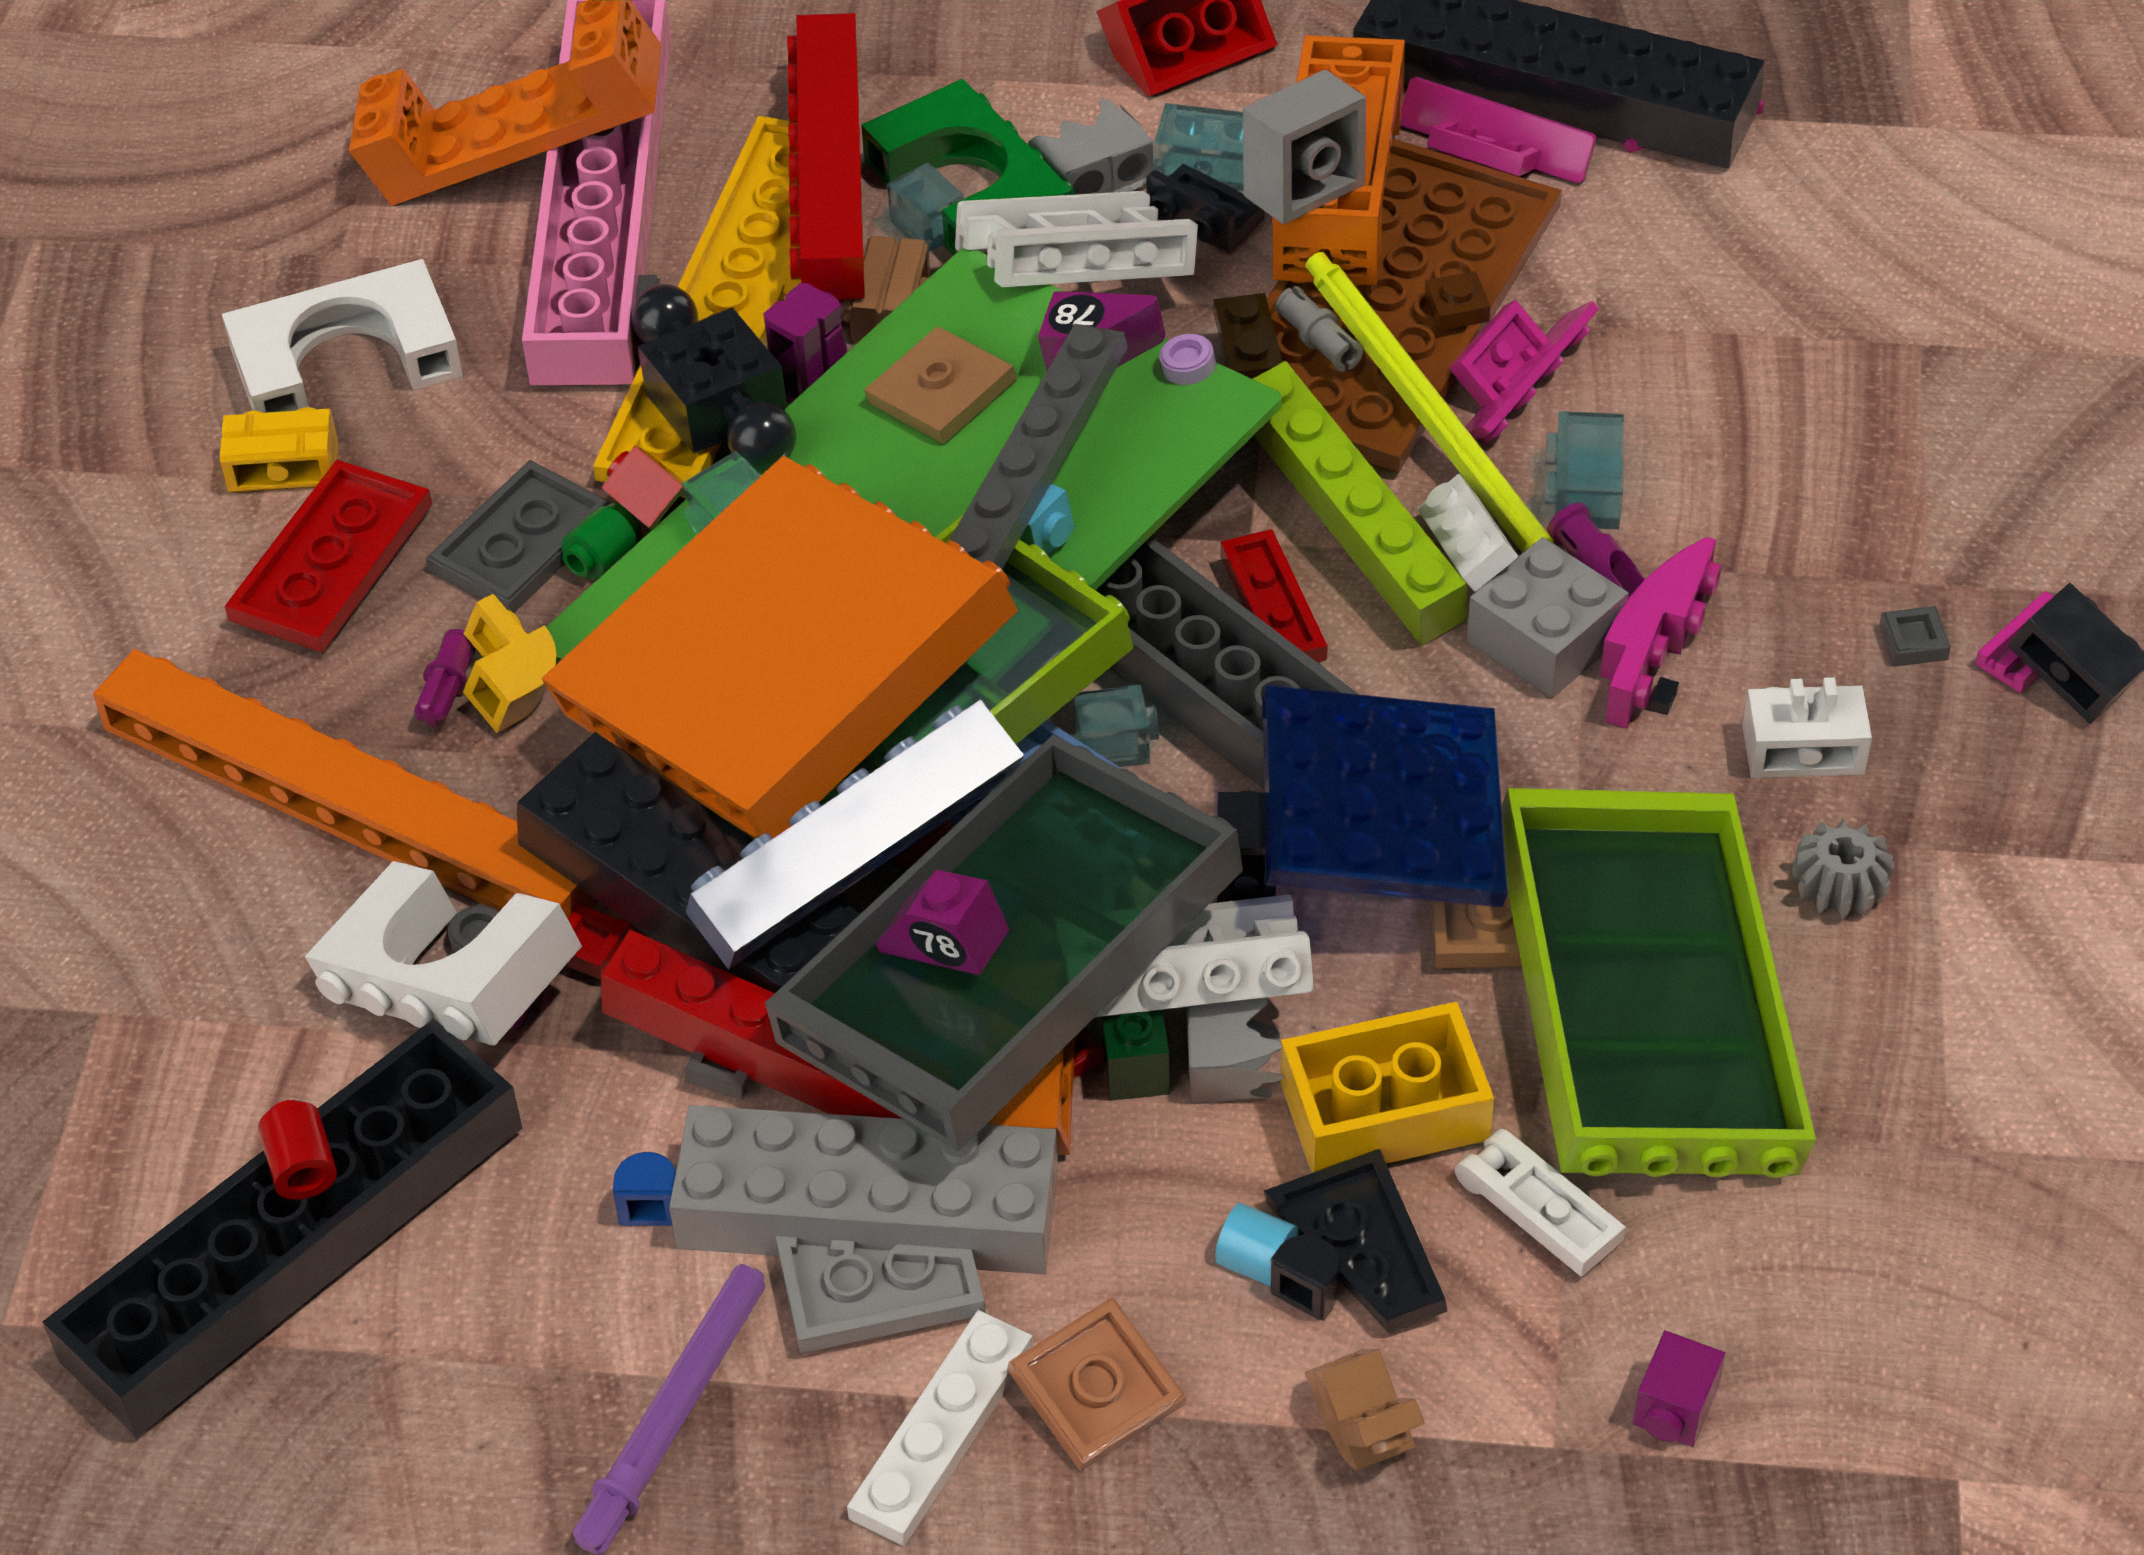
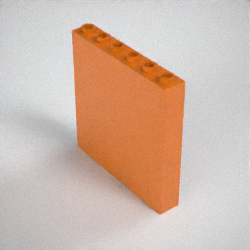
(781, 646)

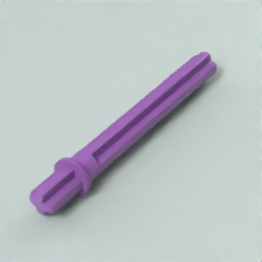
(619, 1491)

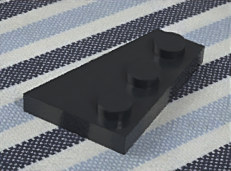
(1374, 1238)

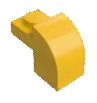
(508, 678)

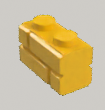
(277, 449)

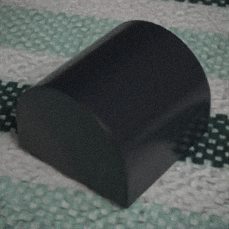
(1306, 1275)

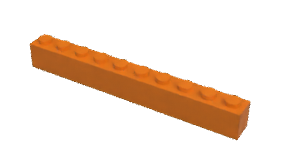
(326, 782)

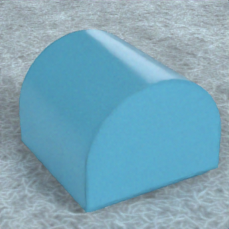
(1250, 1241)

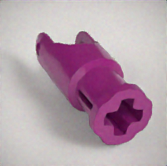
(1593, 547)

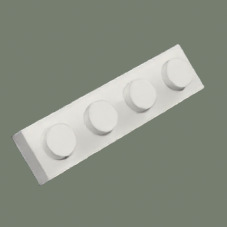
(938, 1429)

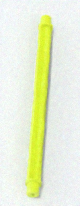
(1426, 403)

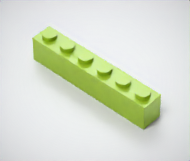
(1361, 510)

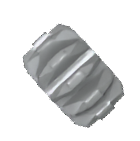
(1843, 868)

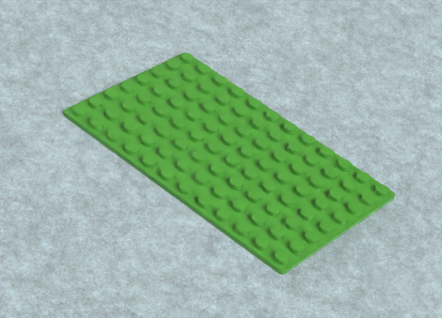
(1123, 477)

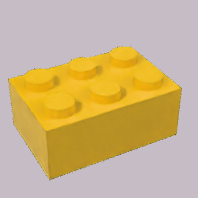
(1387, 1086)

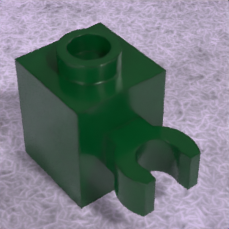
(1136, 1055)

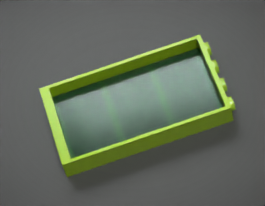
(1652, 985)

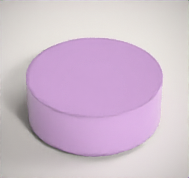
(1187, 359)

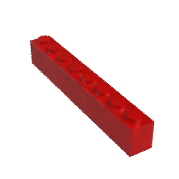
(825, 155)

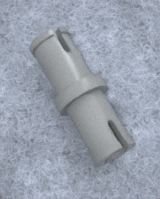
(1319, 329)

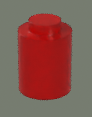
(297, 1149)

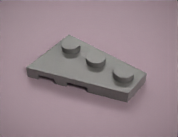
(865, 1294)

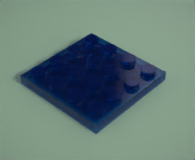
(1382, 797)

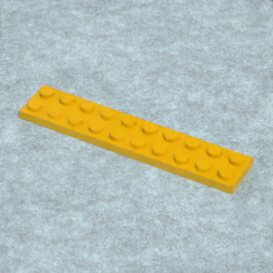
(735, 265)

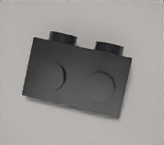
(1219, 210)

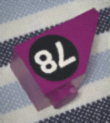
(1128, 313)
(947, 924)

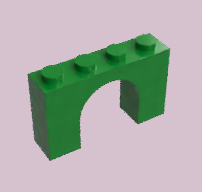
(953, 129)

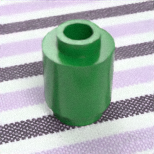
(600, 541)

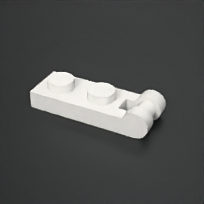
(1541, 1201)

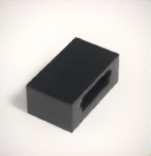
(1664, 695)

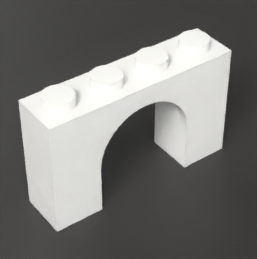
(387, 304)
(471, 993)

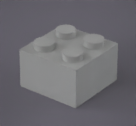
(1304, 146)
(1544, 617)

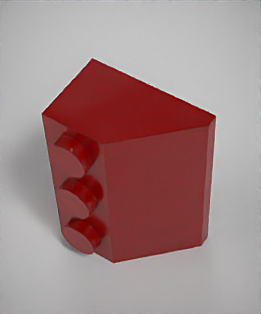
(1183, 39)

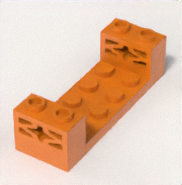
(420, 149)
(1352, 224)

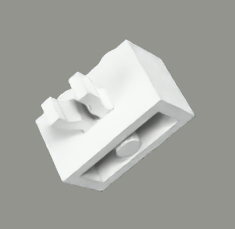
(1806, 730)

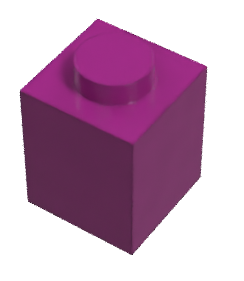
(1678, 1389)

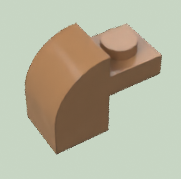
(1363, 1408)

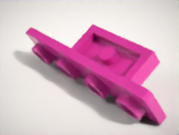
(1495, 133)
(1510, 358)

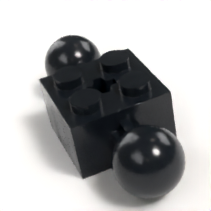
(712, 377)

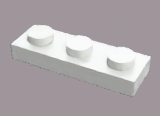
(1467, 532)

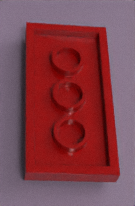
(328, 555)

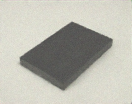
(514, 536)

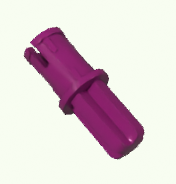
(444, 678)

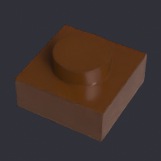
(1457, 300)

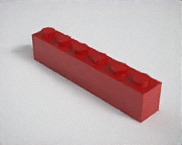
(718, 1017)

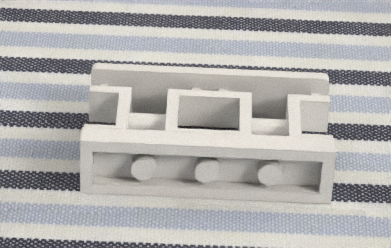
(1076, 238)
(1225, 956)

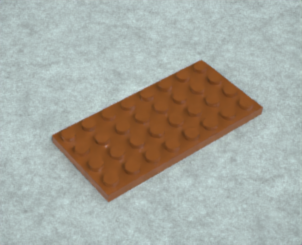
(1436, 223)

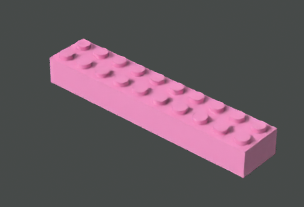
(594, 239)

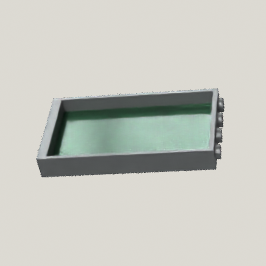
(1092, 890)

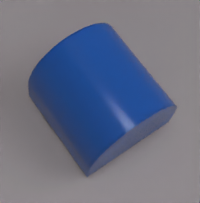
(644, 1190)

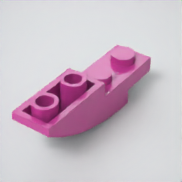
(1655, 622)

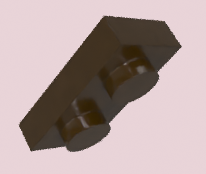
(1247, 334)

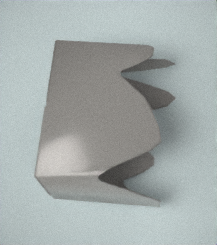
(1084, 151)
(1229, 1050)

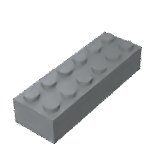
(863, 1182)

